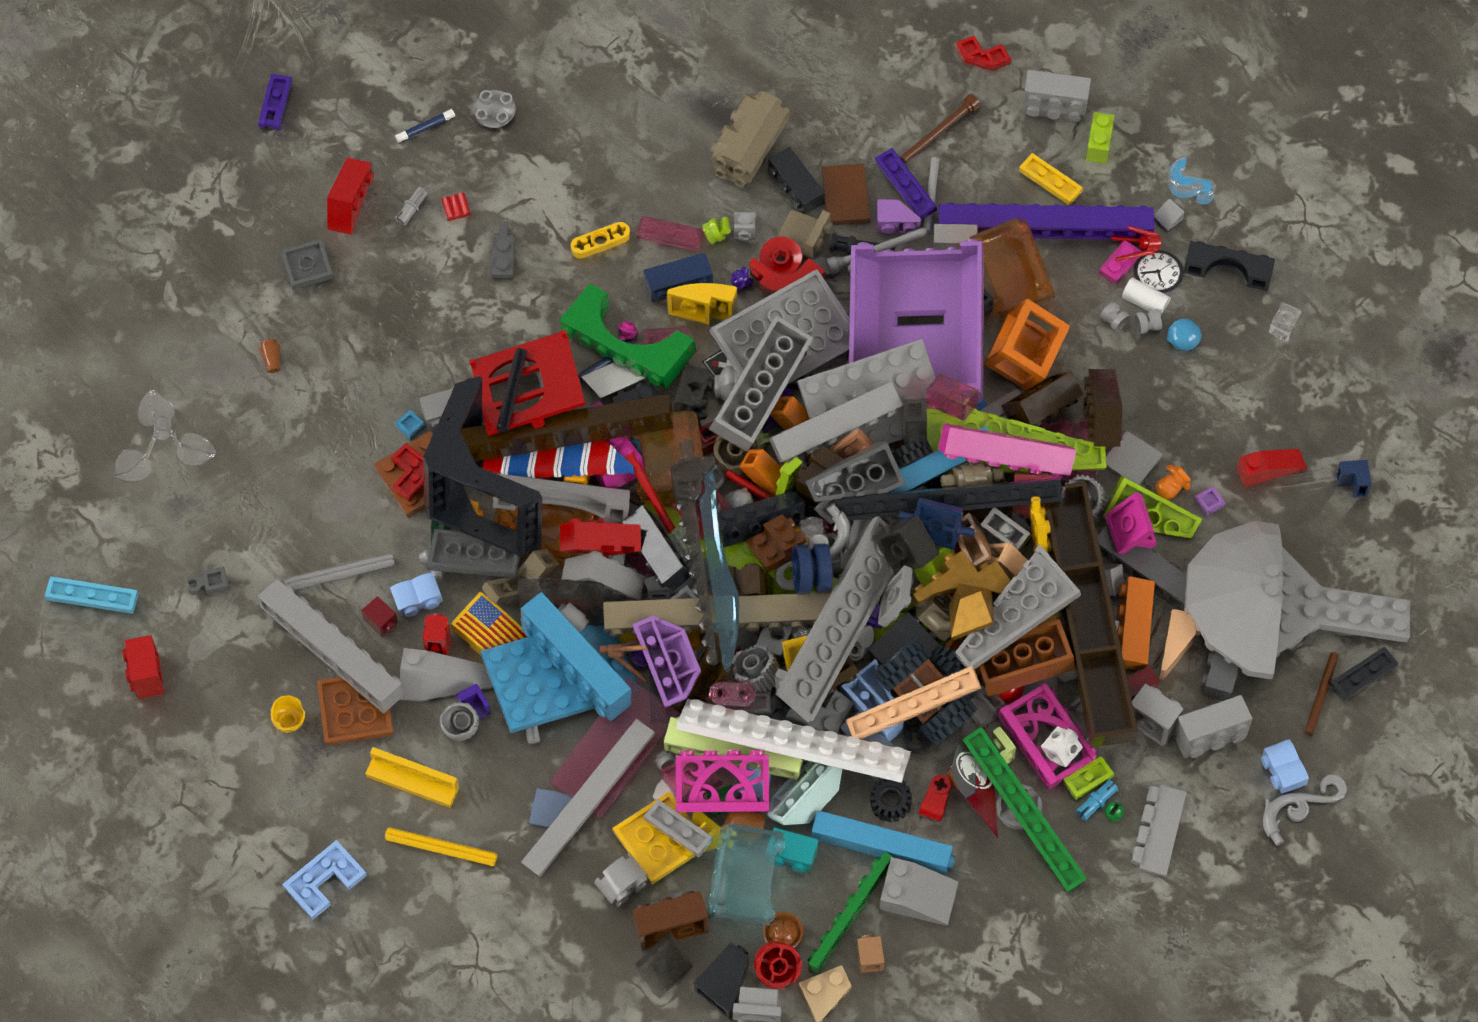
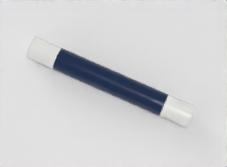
(425, 125)

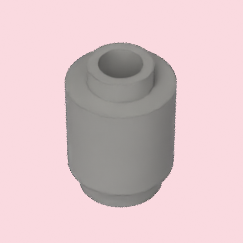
(574, 616)

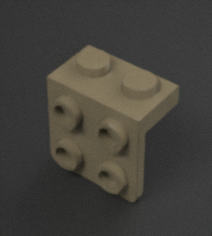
(807, 231)

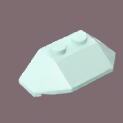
(800, 800)

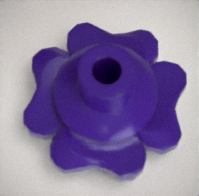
(741, 279)

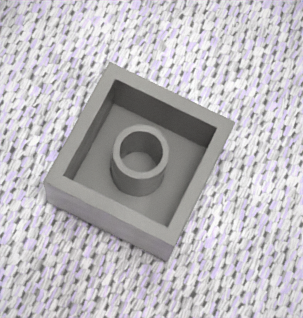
(1156, 714)

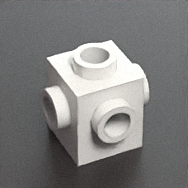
(1062, 746)

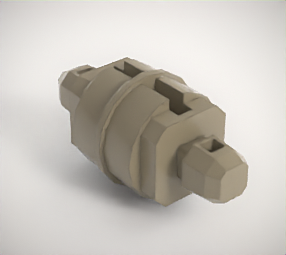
(971, 475)

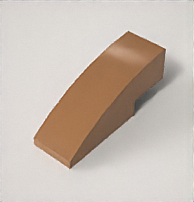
(975, 548)

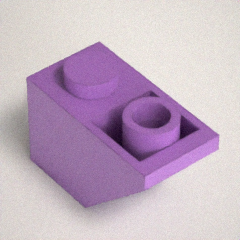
(895, 217)

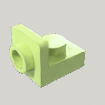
(1003, 744)

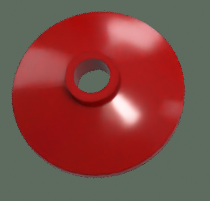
(781, 248)

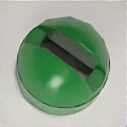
(1118, 814)

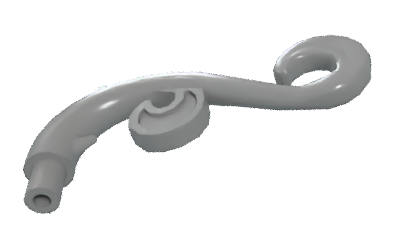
(842, 541)
(1300, 799)

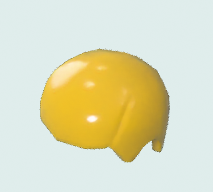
(287, 714)

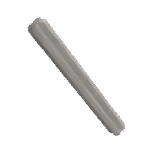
(340, 571)

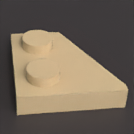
(825, 991)

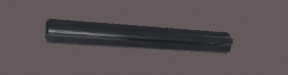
(511, 390)

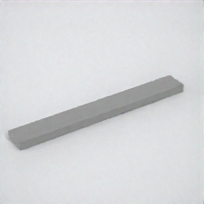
(588, 798)

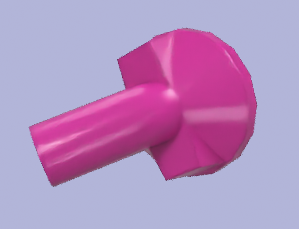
(627, 331)

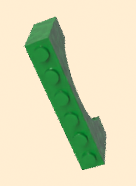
(655, 361)

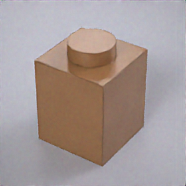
(870, 953)

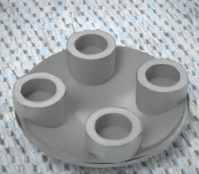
(494, 108)

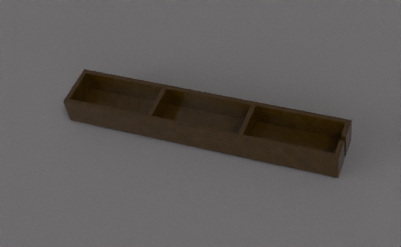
(1091, 621)

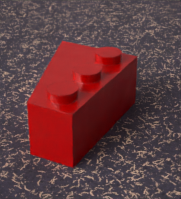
(348, 195)

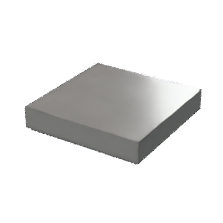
(1133, 459)

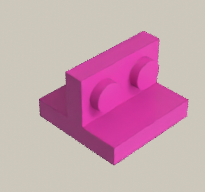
(1131, 525)

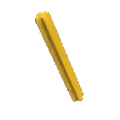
(441, 846)

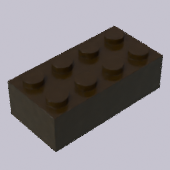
(1103, 407)

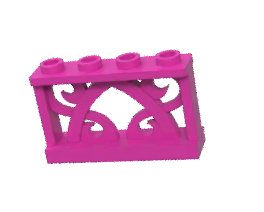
(1015, 727)
(697, 803)

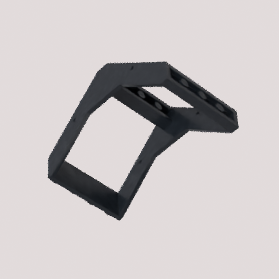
(450, 465)

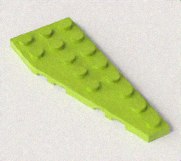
(1086, 456)

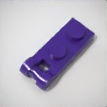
(275, 101)

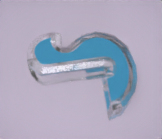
(1188, 186)

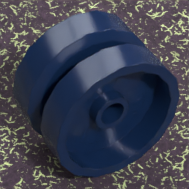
(812, 569)

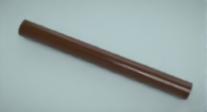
(1321, 694)

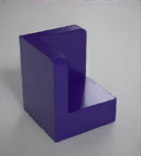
(475, 698)

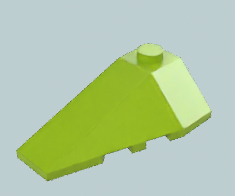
(1164, 515)

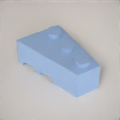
(868, 693)

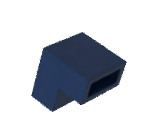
(1355, 474)

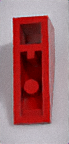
(1269, 465)

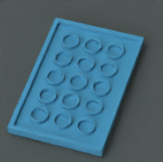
(532, 688)

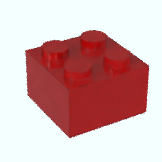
(143, 667)

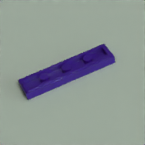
(905, 183)

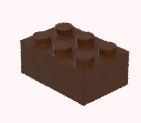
(679, 916)

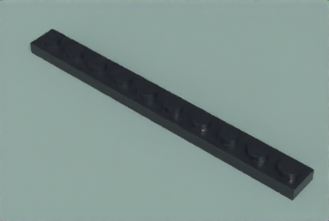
(965, 497)

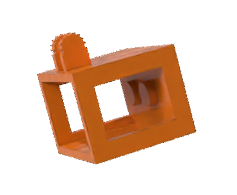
(1024, 349)

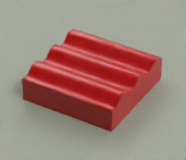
(456, 206)

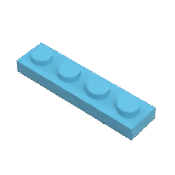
(91, 595)

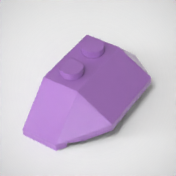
(668, 658)

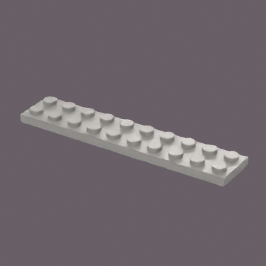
(837, 626)

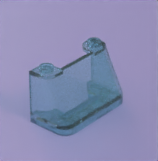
(744, 874)

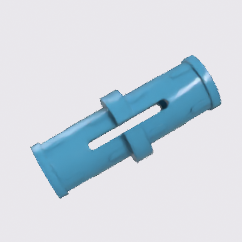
(1096, 800)

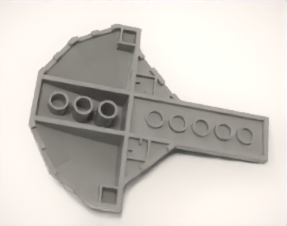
(1260, 601)

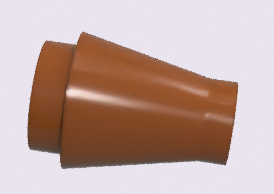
(270, 353)

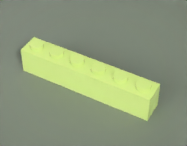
(679, 740)

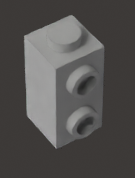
(951, 235)

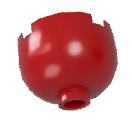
(777, 964)

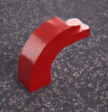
(772, 282)

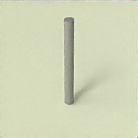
(932, 184)

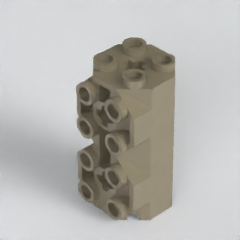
(749, 138)

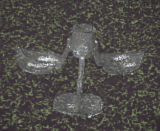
(159, 412)

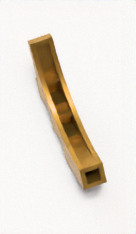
(960, 570)

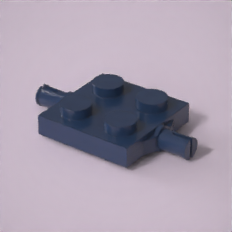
(941, 522)

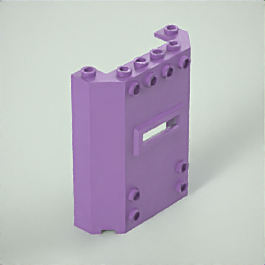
(921, 284)

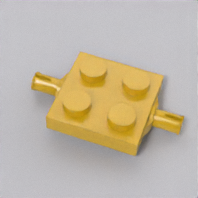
(1039, 525)

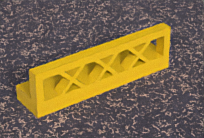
(412, 777)

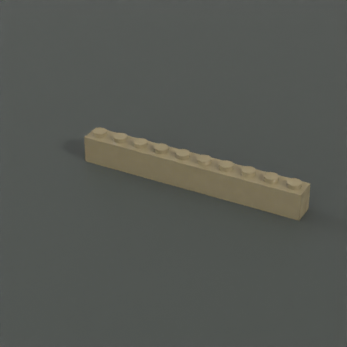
(754, 612)

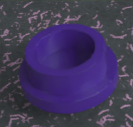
(638, 659)

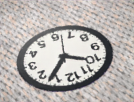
(1159, 271)

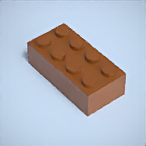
(1029, 659)

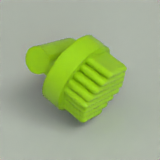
(716, 230)

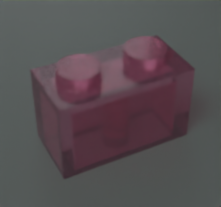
(952, 397)

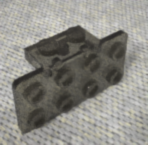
(583, 595)

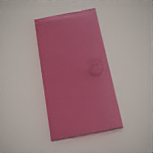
(604, 736)

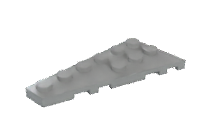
(1024, 604)

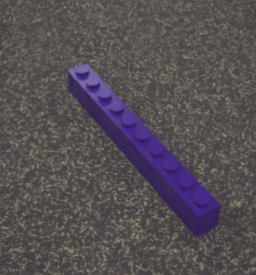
(1054, 220)

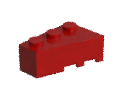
(606, 538)

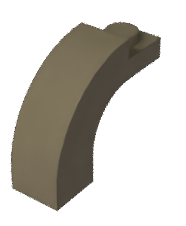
(505, 590)

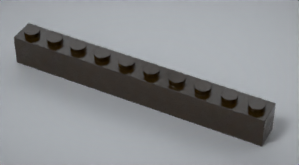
(573, 428)

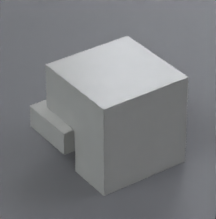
(757, 1005)

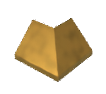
(970, 610)

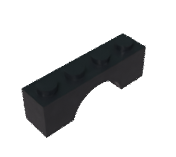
(1254, 268)

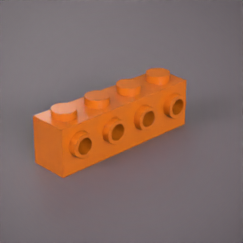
(1135, 621)

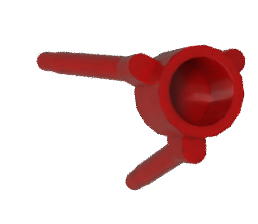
(1149, 242)

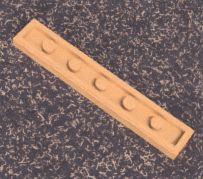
(914, 703)

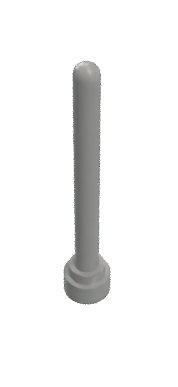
(837, 264)

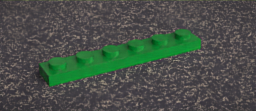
(844, 920)

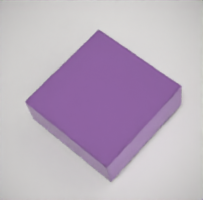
(1209, 501)

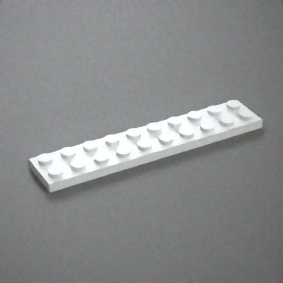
(794, 740)

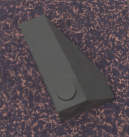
(861, 474)

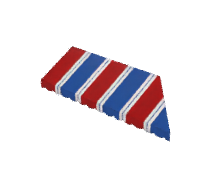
(571, 460)

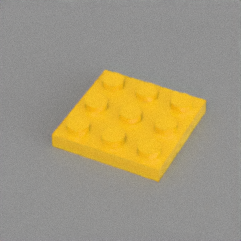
(649, 846)

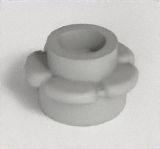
(664, 760)

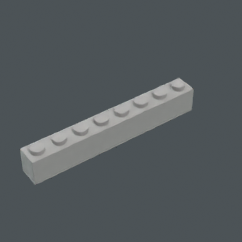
(330, 645)

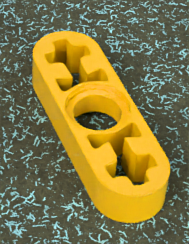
(604, 232)

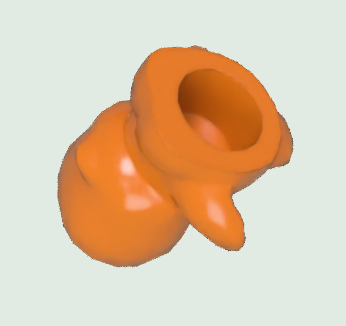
(1172, 483)

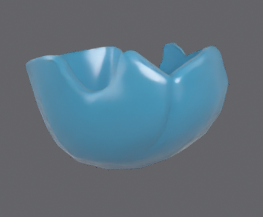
(1184, 334)

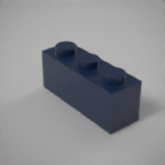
(677, 273)

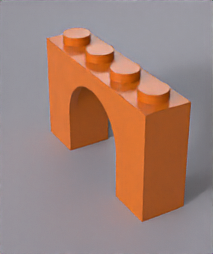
(758, 463)

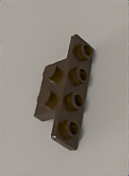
(709, 675)

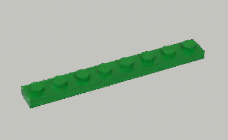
(1024, 809)

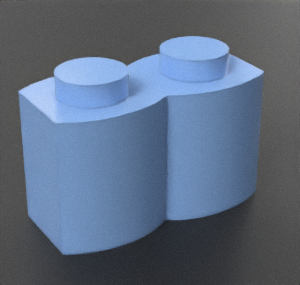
(416, 595)
(1285, 766)

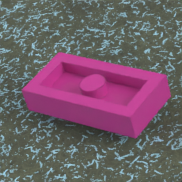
(1115, 270)

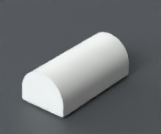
(1145, 296)

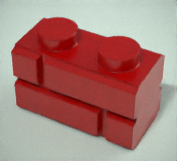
(437, 634)

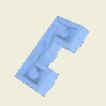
(305, 883)

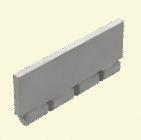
(1162, 830)

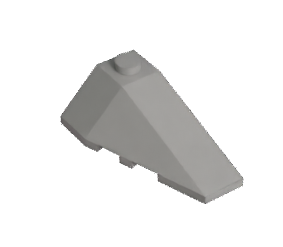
(435, 675)

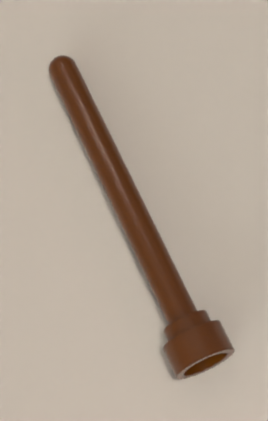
(969, 104)

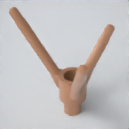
(617, 652)

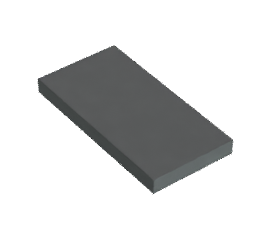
(465, 554)

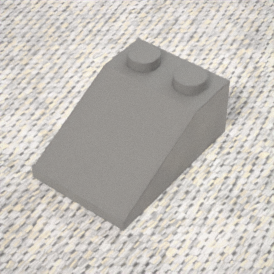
(918, 892)

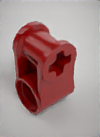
(935, 800)

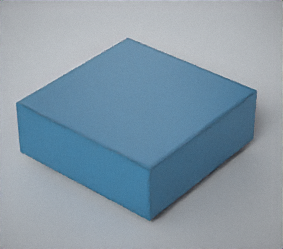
(410, 424)

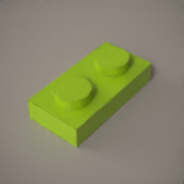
(788, 476)
(1088, 778)

